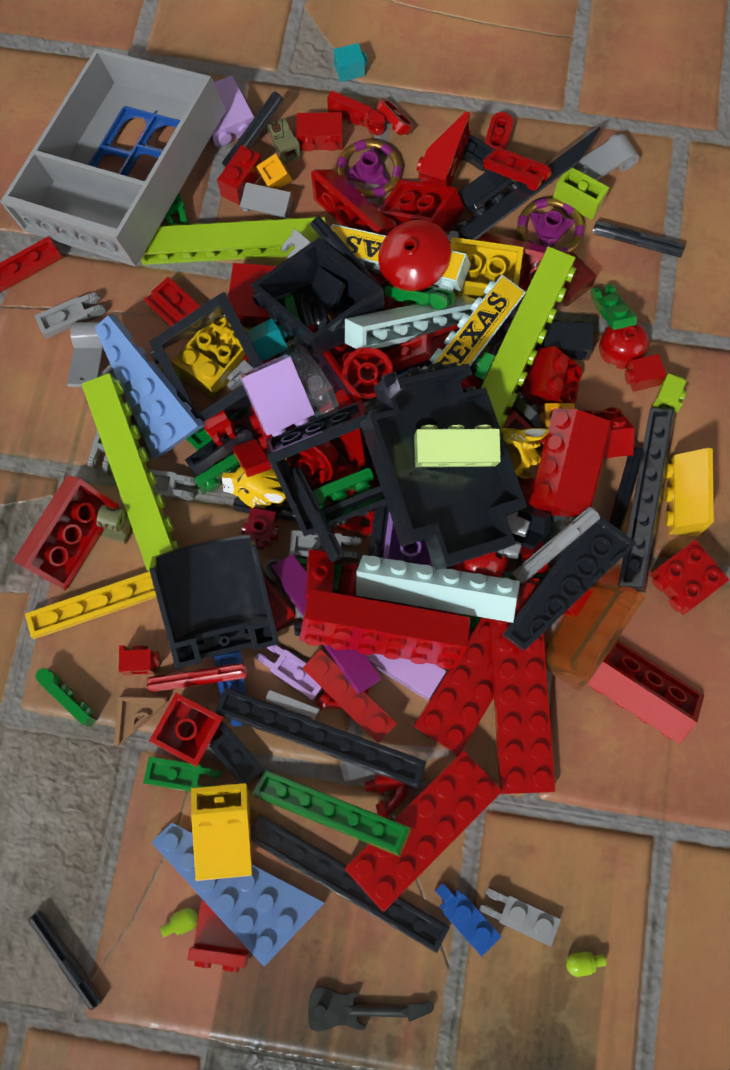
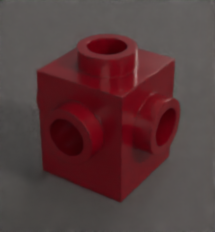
(263, 526)

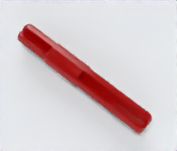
(197, 677)

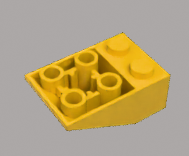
(210, 358)
(221, 831)

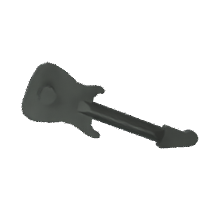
(333, 1009)

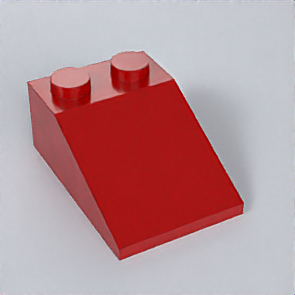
(444, 155)
(423, 202)
(349, 444)

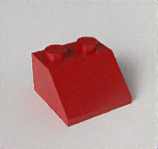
(186, 729)

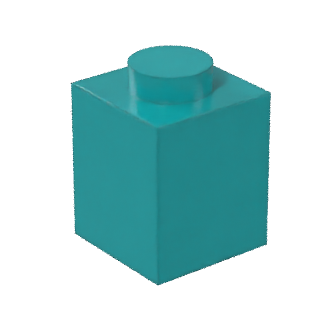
(349, 62)
(267, 339)

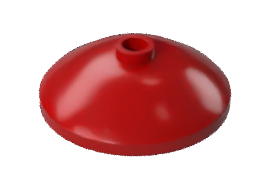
(416, 267)

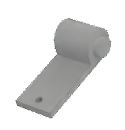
(611, 155)
(86, 354)

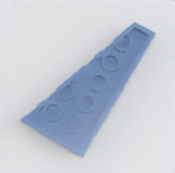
(151, 396)
(255, 907)

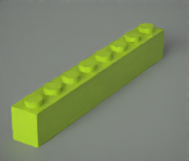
(225, 240)
(527, 330)
(130, 467)

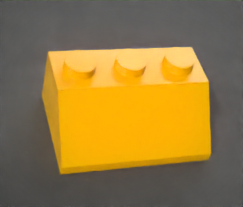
(487, 264)
(690, 493)

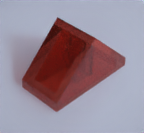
(580, 283)

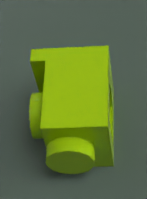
(671, 393)

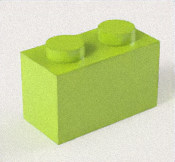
(581, 192)

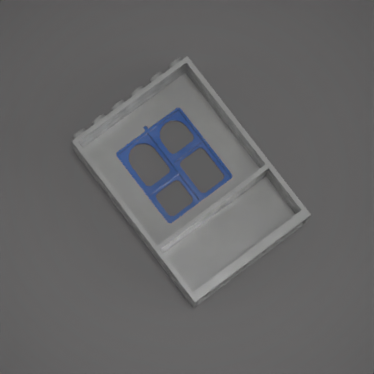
(103, 211)

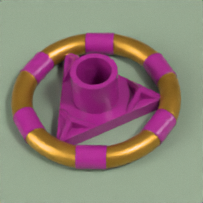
(369, 167)
(552, 225)

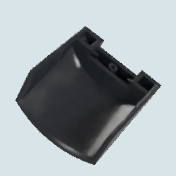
(213, 599)

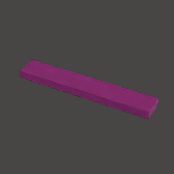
(352, 663)

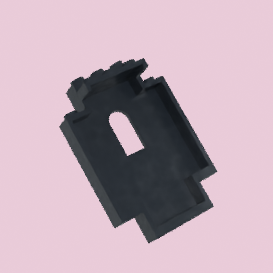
(451, 508)

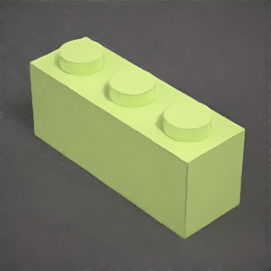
(457, 446)

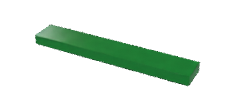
(332, 812)

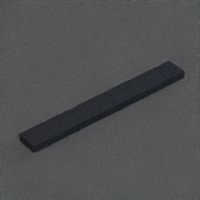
(648, 498)
(321, 737)
(332, 875)

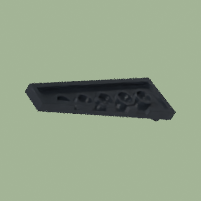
(568, 580)

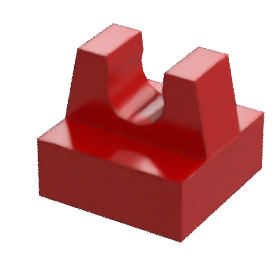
(220, 426)

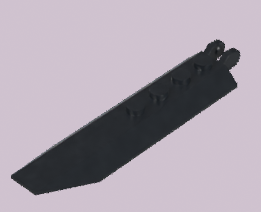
(505, 203)

